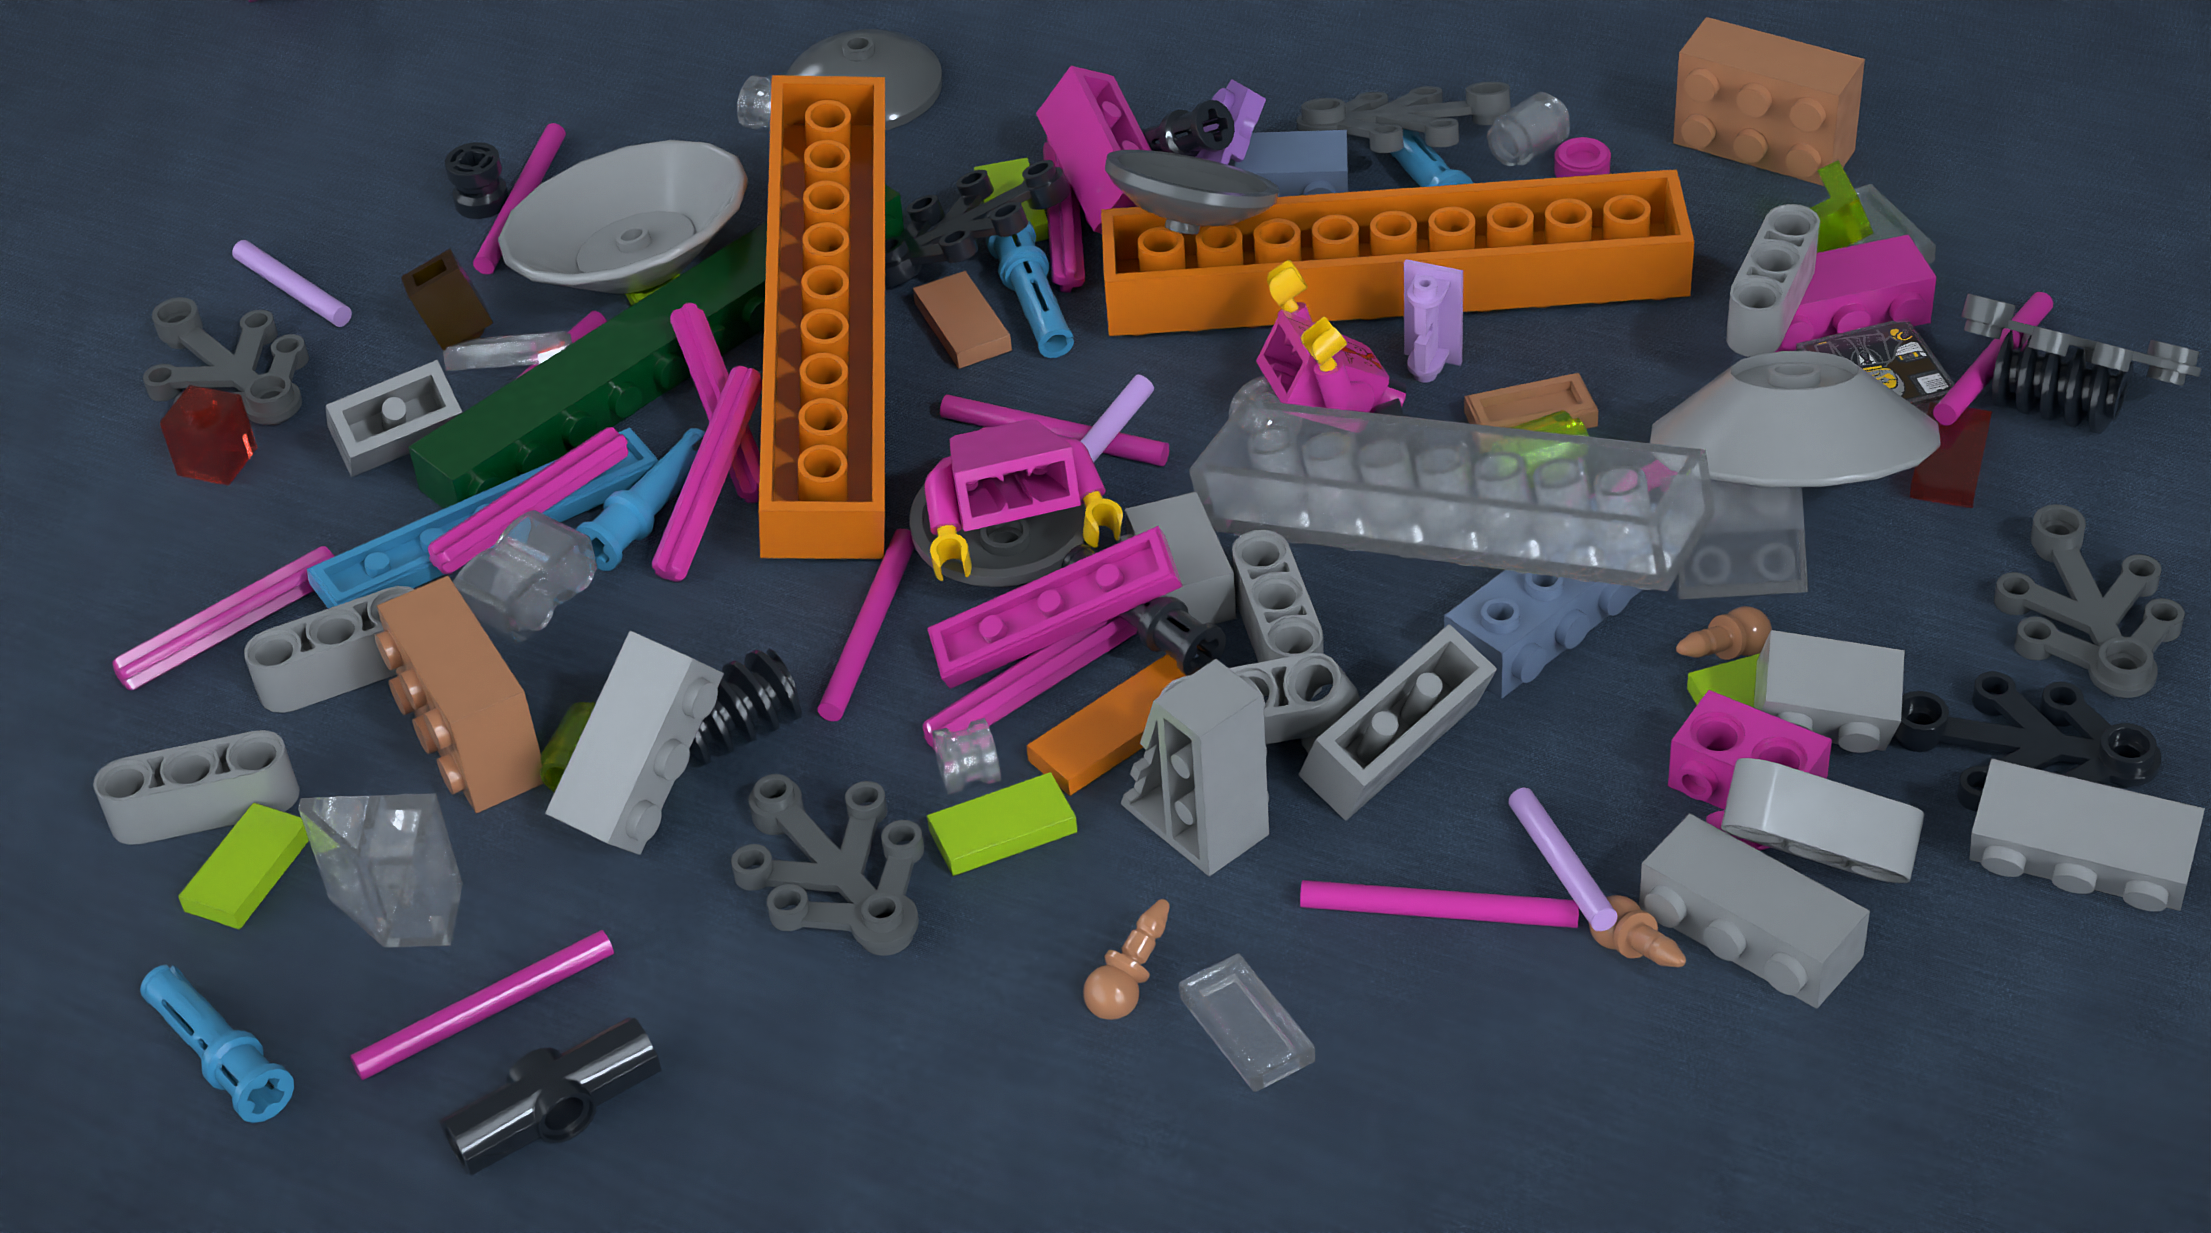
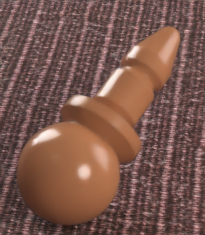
(1729, 635)
(1638, 935)
(1114, 988)

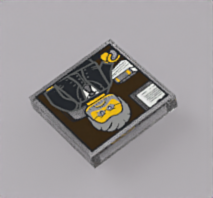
(1892, 355)

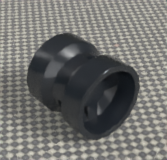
(477, 180)

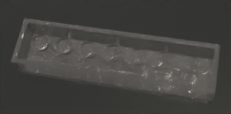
(1458, 492)

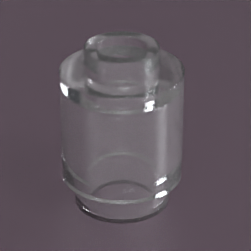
(1529, 129)

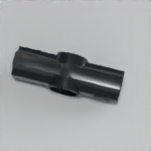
(550, 1095)

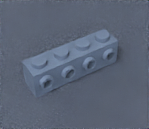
(1531, 619)

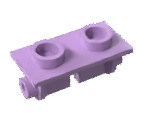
(1432, 318)

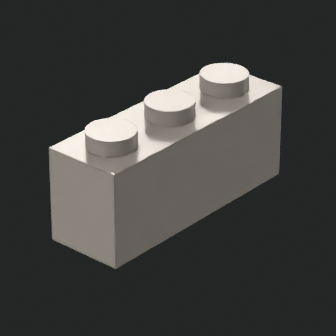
(1397, 722)
(635, 743)
(2085, 836)
(1753, 910)

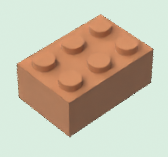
(1767, 100)
(460, 695)

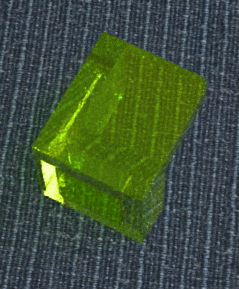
(1842, 214)

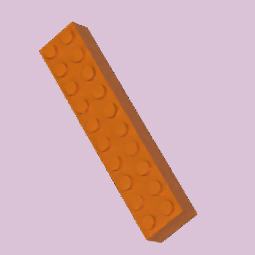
(1512, 239)
(824, 321)

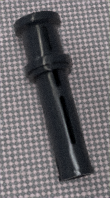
(1192, 122)
(1169, 627)

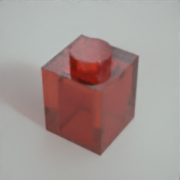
(208, 435)

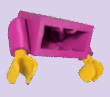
(1315, 362)
(1011, 476)

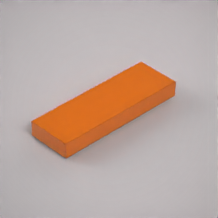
(1102, 731)

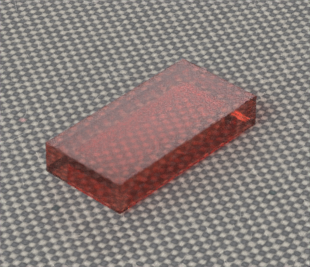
(1954, 468)

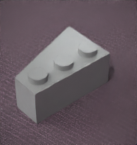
(1204, 768)

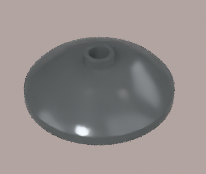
(908, 66)
(1189, 188)
(1005, 552)

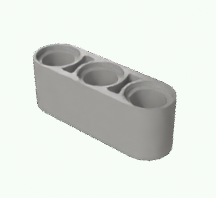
(1772, 280)
(1273, 598)
(320, 654)
(1290, 687)
(195, 786)
(1822, 820)

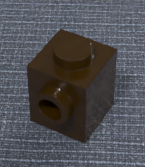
(447, 300)

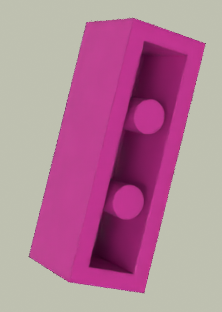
(1083, 124)
(1862, 289)

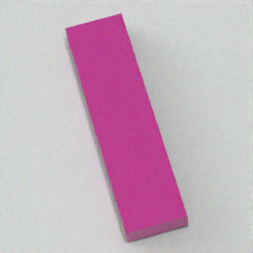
(1054, 607)

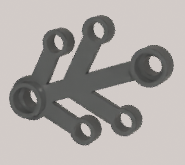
(1419, 111)
(2165, 360)
(266, 397)
(2114, 662)
(877, 918)

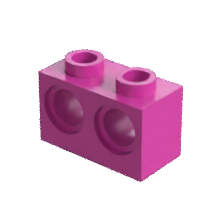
(1728, 730)

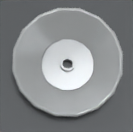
(624, 216)
(1799, 423)

